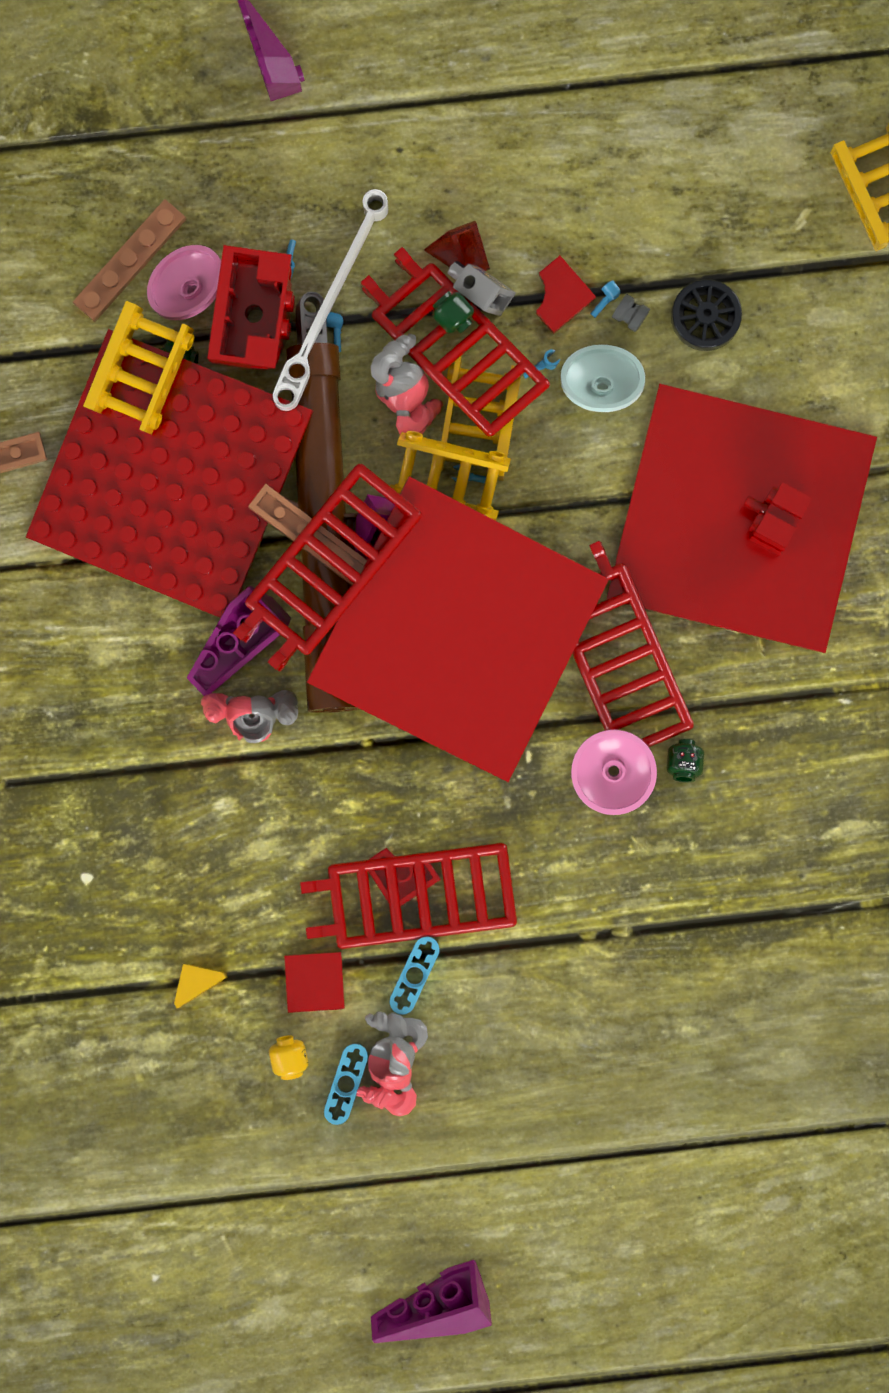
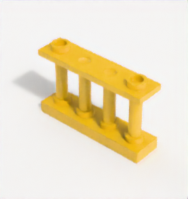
(857, 182)
(111, 370)
(503, 436)
(493, 460)

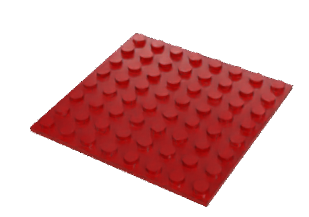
(172, 501)
(690, 525)
(460, 632)

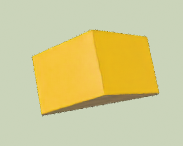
(194, 982)

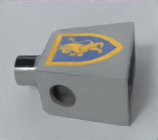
(481, 288)

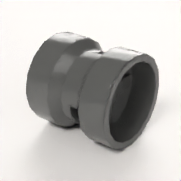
(631, 313)

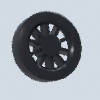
(706, 314)

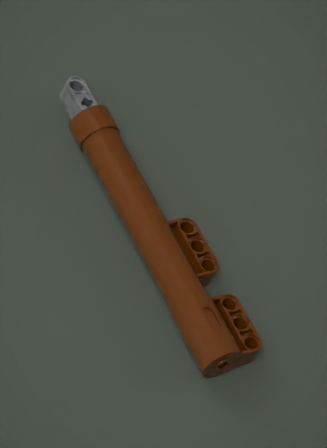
(318, 476)

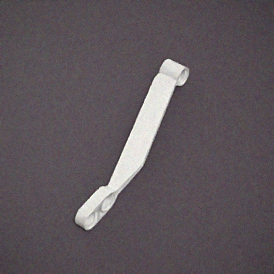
(298, 385)

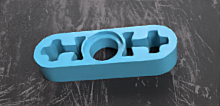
(399, 991)
(332, 1102)

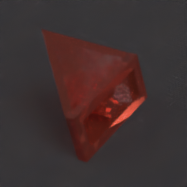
(460, 245)

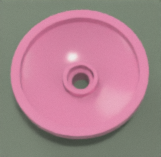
(184, 282)
(619, 792)

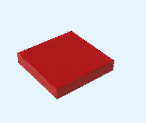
(314, 982)

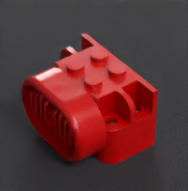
(248, 283)

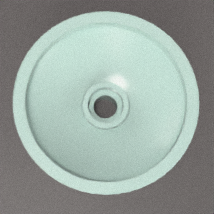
(602, 378)

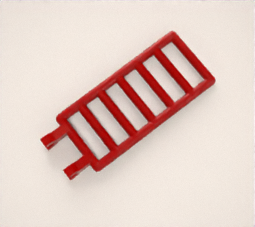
(419, 276)
(378, 558)
(652, 647)
(418, 860)

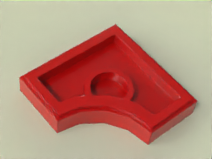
(564, 295)
(405, 878)

